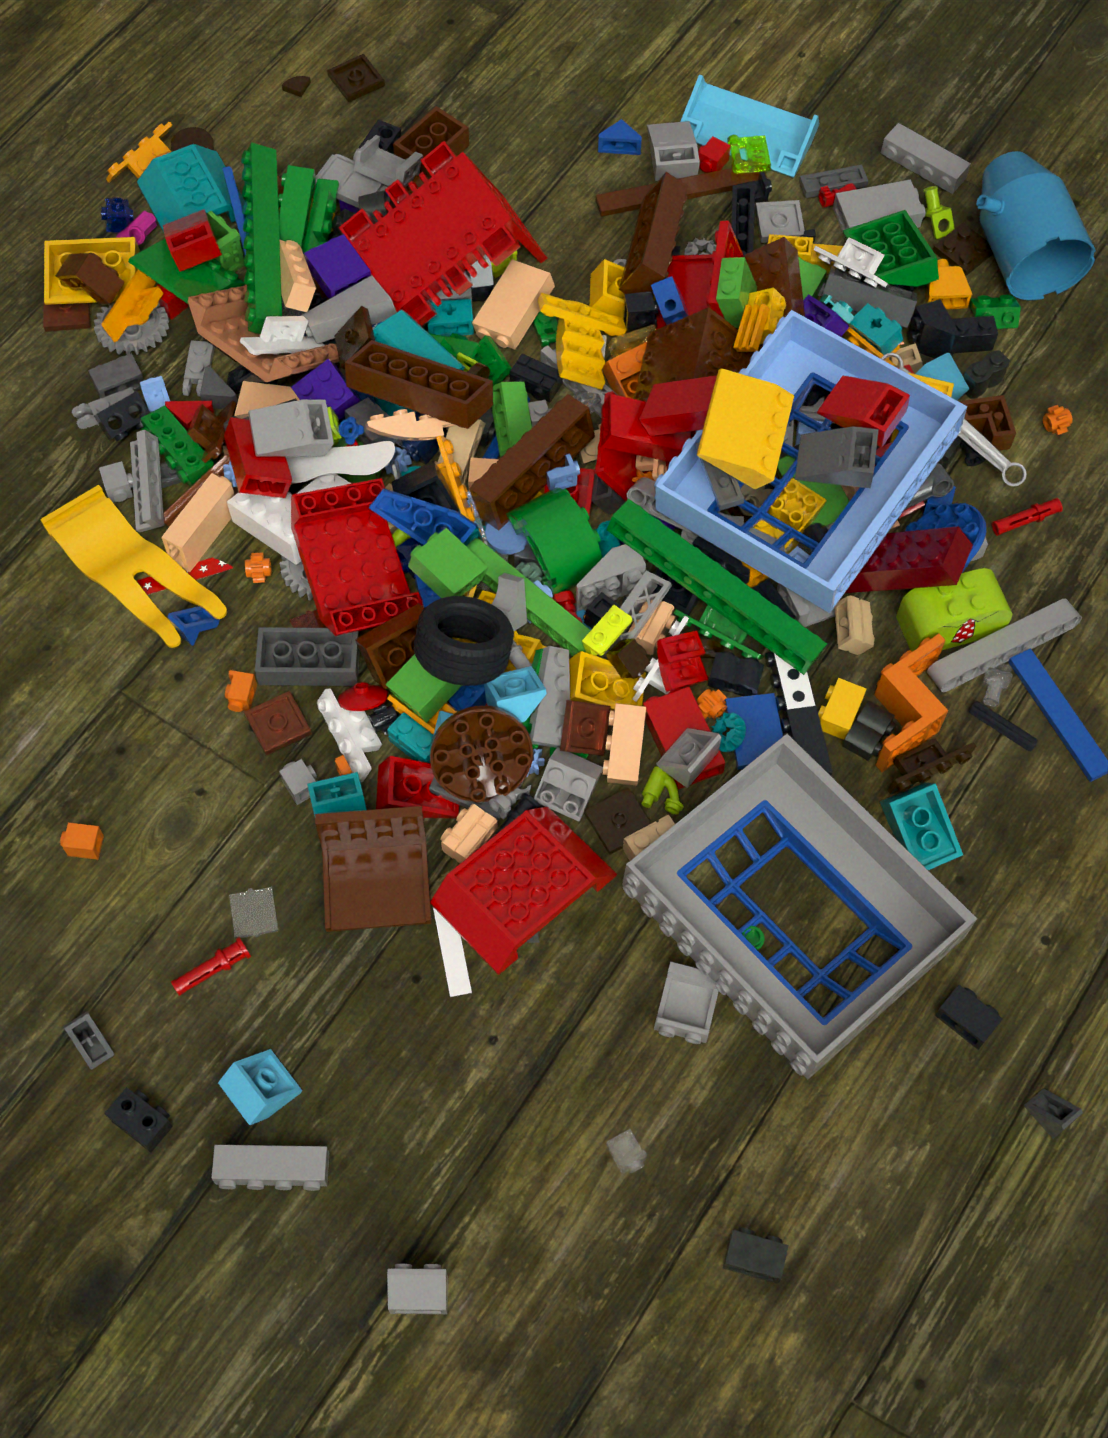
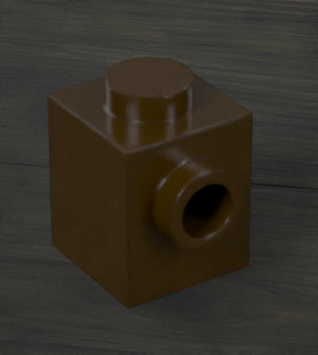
(628, 658)

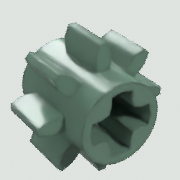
(530, 571)

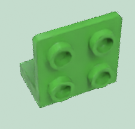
(228, 242)

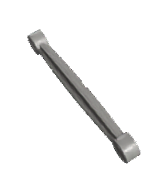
(978, 441)

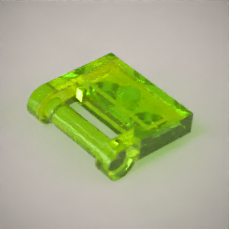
(756, 154)

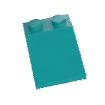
(922, 825)

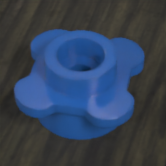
(346, 425)

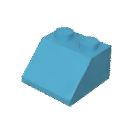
(516, 692)
(259, 1086)

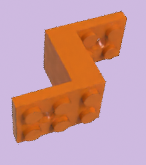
(910, 701)

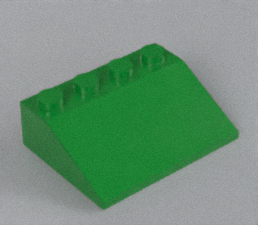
(906, 252)
(200, 279)

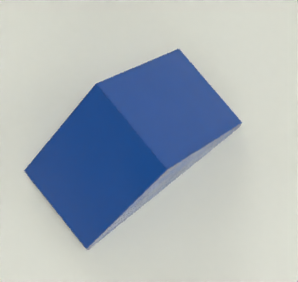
(619, 140)

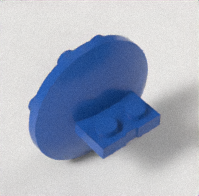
(953, 515)

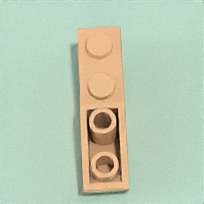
(405, 427)

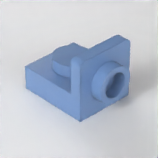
(563, 476)

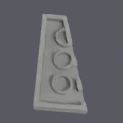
(549, 714)

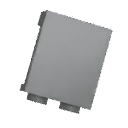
(385, 166)
(686, 1004)

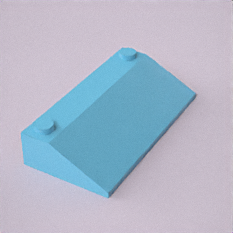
(725, 113)

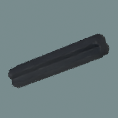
(1003, 726)

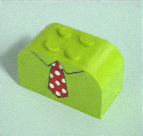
(956, 612)

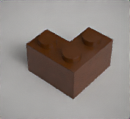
(88, 274)
(991, 419)

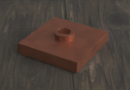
(66, 316)
(277, 723)
(585, 728)

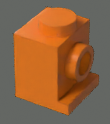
(240, 691)

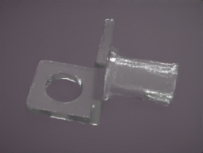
(996, 682)

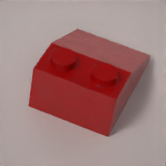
(407, 784)

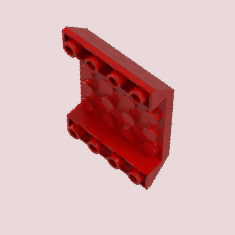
(349, 557)
(518, 885)

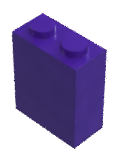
(336, 266)

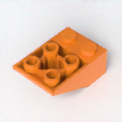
(624, 370)

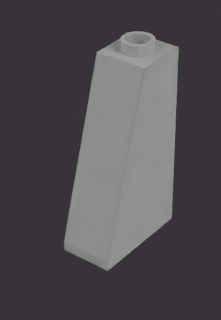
(332, 314)

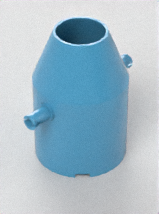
(1032, 227)

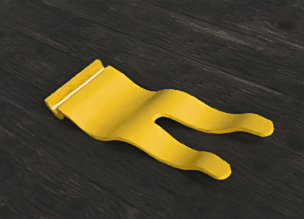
(112, 553)

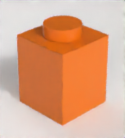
(82, 840)

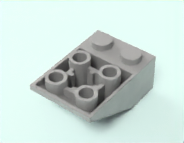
(673, 149)
(292, 429)
(613, 575)

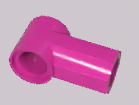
(139, 227)

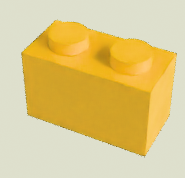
(841, 708)

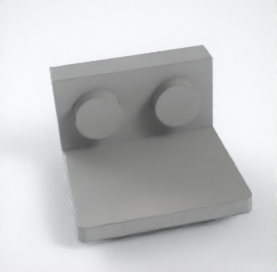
(804, 610)

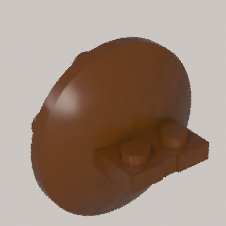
(481, 753)

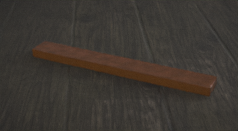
(698, 186)

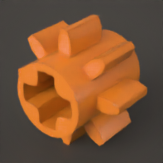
(1057, 420)
(258, 567)
(712, 703)

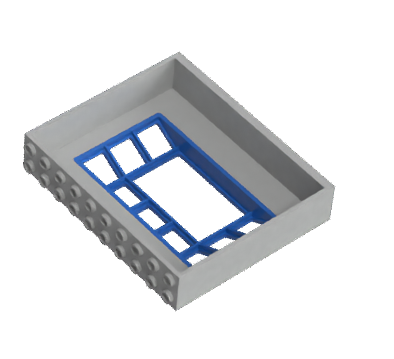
(847, 853)

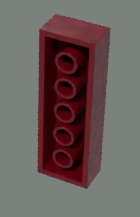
(915, 560)

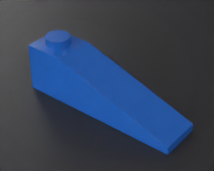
(420, 517)

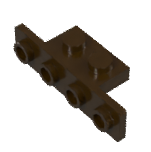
(925, 761)

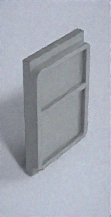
(351, 183)

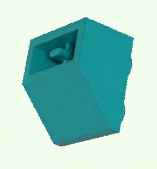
(337, 794)

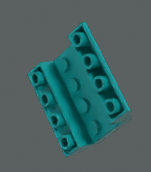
(185, 184)
(407, 335)

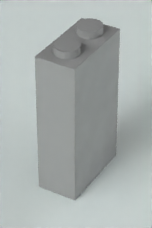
(878, 201)

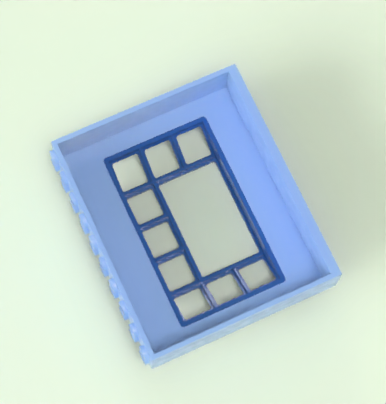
(795, 360)

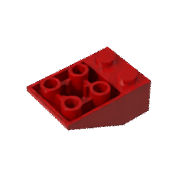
(191, 240)
(865, 405)

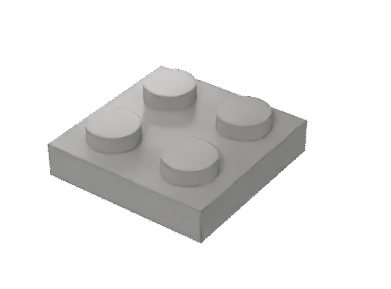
(779, 219)

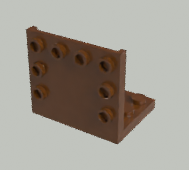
(689, 350)
(374, 868)

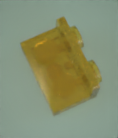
(628, 341)

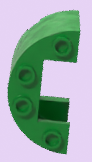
(558, 538)

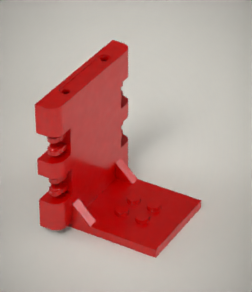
(437, 233)

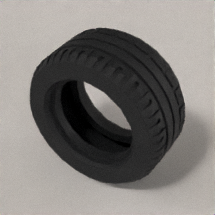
(460, 661)

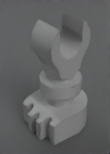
(505, 802)

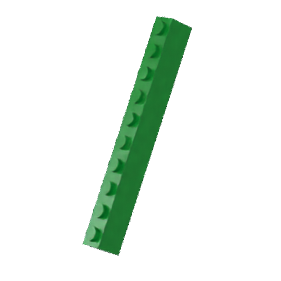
(262, 236)
(716, 586)

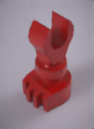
(827, 197)
(566, 600)

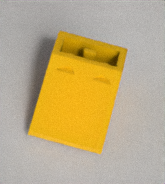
(795, 507)

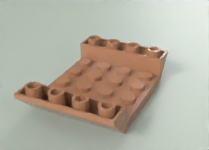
(222, 322)

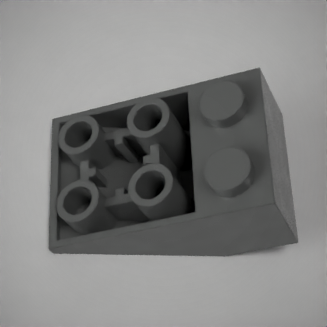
(838, 456)

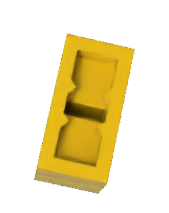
(775, 302)

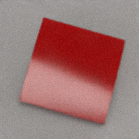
(681, 660)

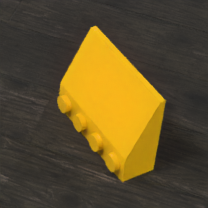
(112, 251)
(745, 427)

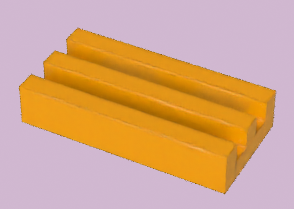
(748, 328)

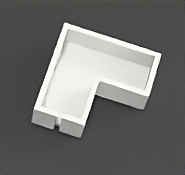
(270, 517)

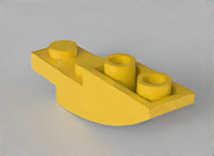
(805, 249)

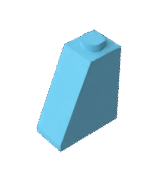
(945, 369)

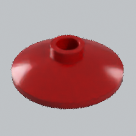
(362, 697)

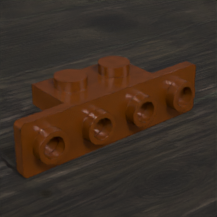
(209, 429)

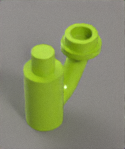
(654, 787)

